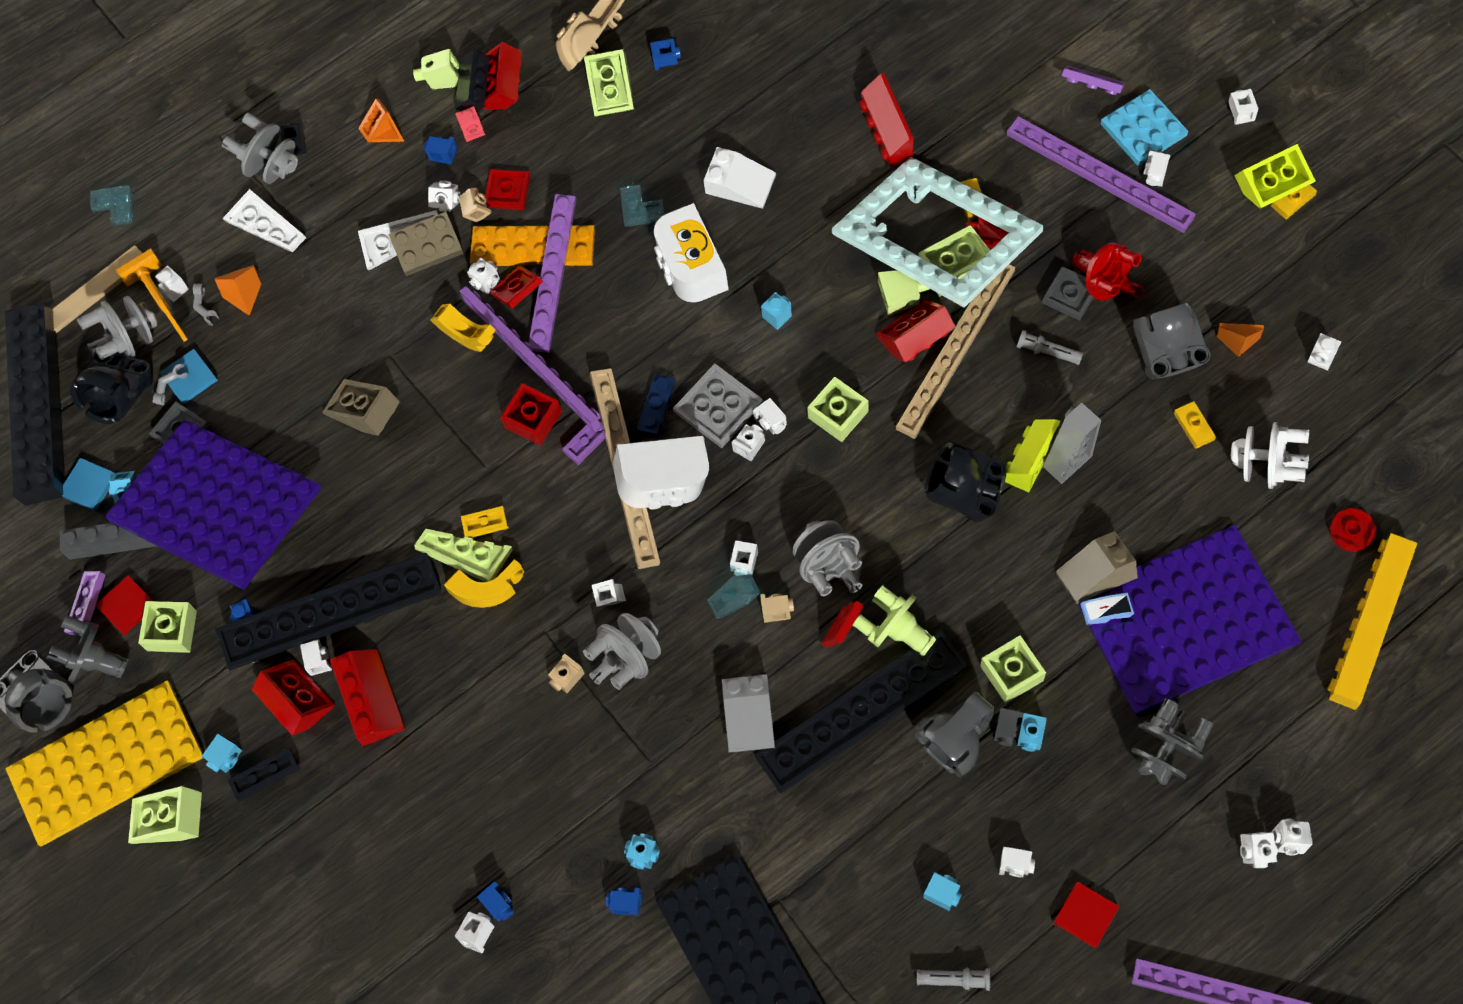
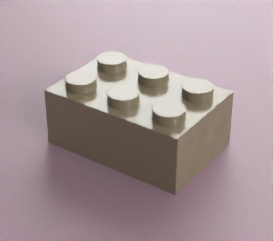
(425, 243)

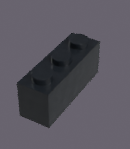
(472, 81)

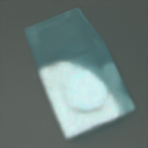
(733, 595)

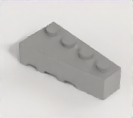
(1073, 443)

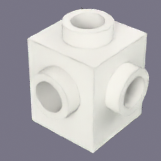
(443, 195)
(483, 275)
(1292, 837)
(1258, 849)

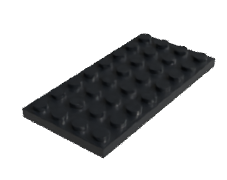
(735, 940)

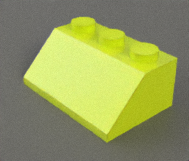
(1275, 177)
(1031, 453)

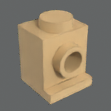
(474, 205)
(776, 607)
(566, 682)

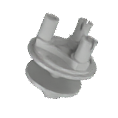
(260, 150)
(115, 334)
(827, 554)
(624, 649)

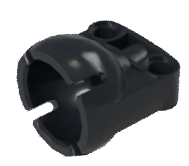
(110, 386)
(965, 481)

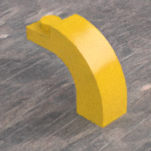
(462, 329)
(485, 593)

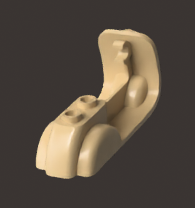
(583, 31)

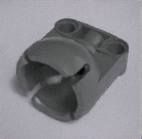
(1170, 341)
(34, 694)
(955, 736)

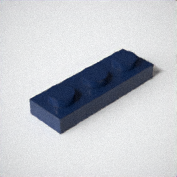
(656, 405)

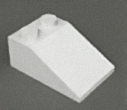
(738, 178)

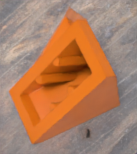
(379, 126)
(240, 288)
(1239, 336)

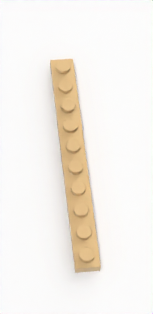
(952, 355)
(616, 434)

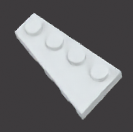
(262, 221)
(377, 243)

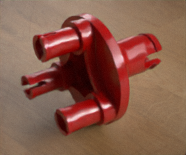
(1109, 271)

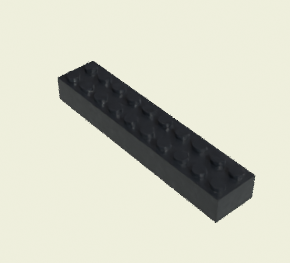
(34, 404)

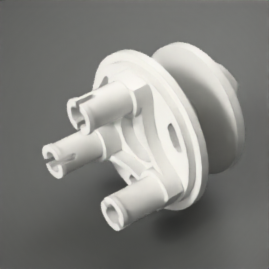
(1280, 462)

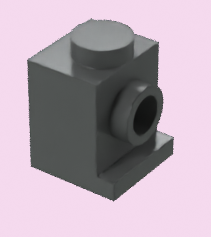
(1007, 726)

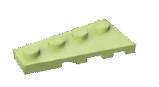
(464, 554)

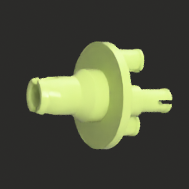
(898, 625)

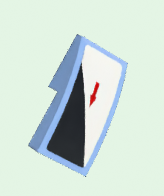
(1106, 608)

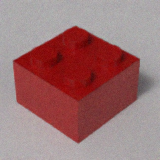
(531, 414)

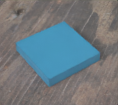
(198, 376)
(87, 484)

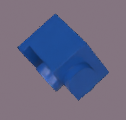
(665, 53)
(441, 149)
(241, 610)
(624, 901)
(496, 902)

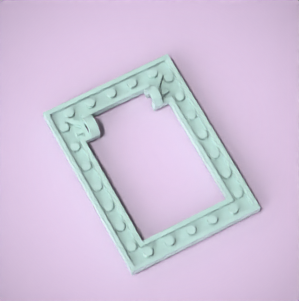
(861, 231)

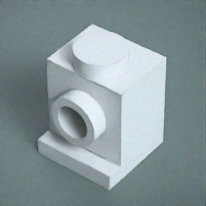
(1243, 106)
(1156, 168)
(171, 284)
(1324, 351)
(770, 417)
(745, 447)
(741, 552)
(608, 593)
(315, 657)
(1016, 862)
(474, 931)

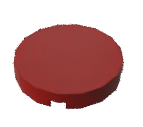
(1352, 529)

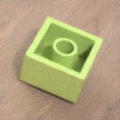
(838, 409)
(167, 626)
(1013, 669)

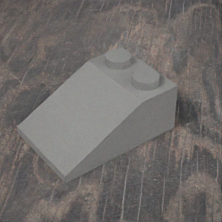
(748, 713)

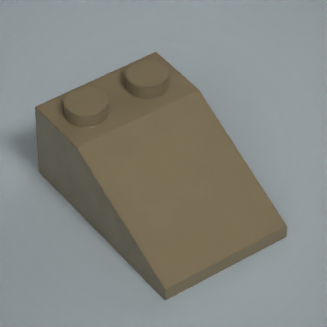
(362, 406)
(1098, 568)

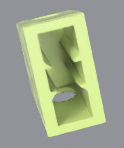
(439, 70)
(899, 291)

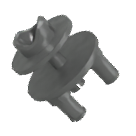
(1164, 729)

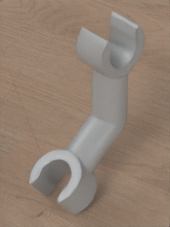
(198, 293)
(159, 396)

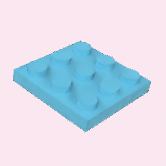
(1144, 127)

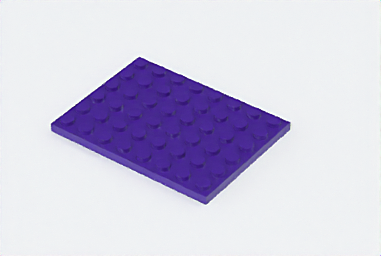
(213, 503)
(1192, 621)

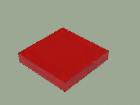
(507, 189)
(516, 286)
(124, 605)
(842, 624)
(1086, 915)

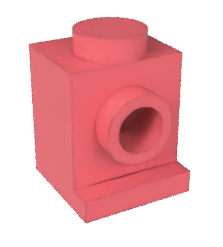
(470, 124)

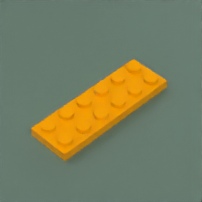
(527, 245)

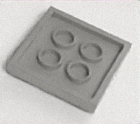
(718, 405)

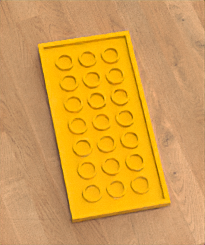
(104, 763)

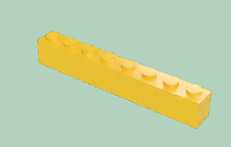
(1372, 621)

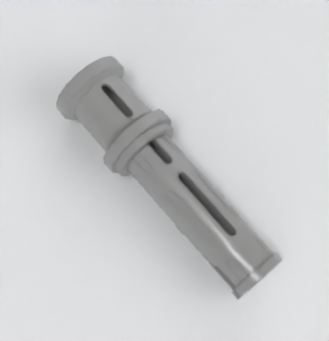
(1039, 344)
(965, 978)

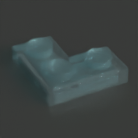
(116, 200)
(638, 212)

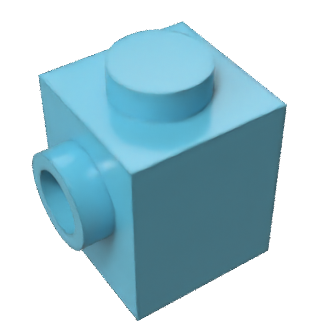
(776, 310)
(1031, 732)
(221, 754)
(943, 891)

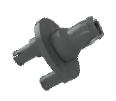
(88, 654)

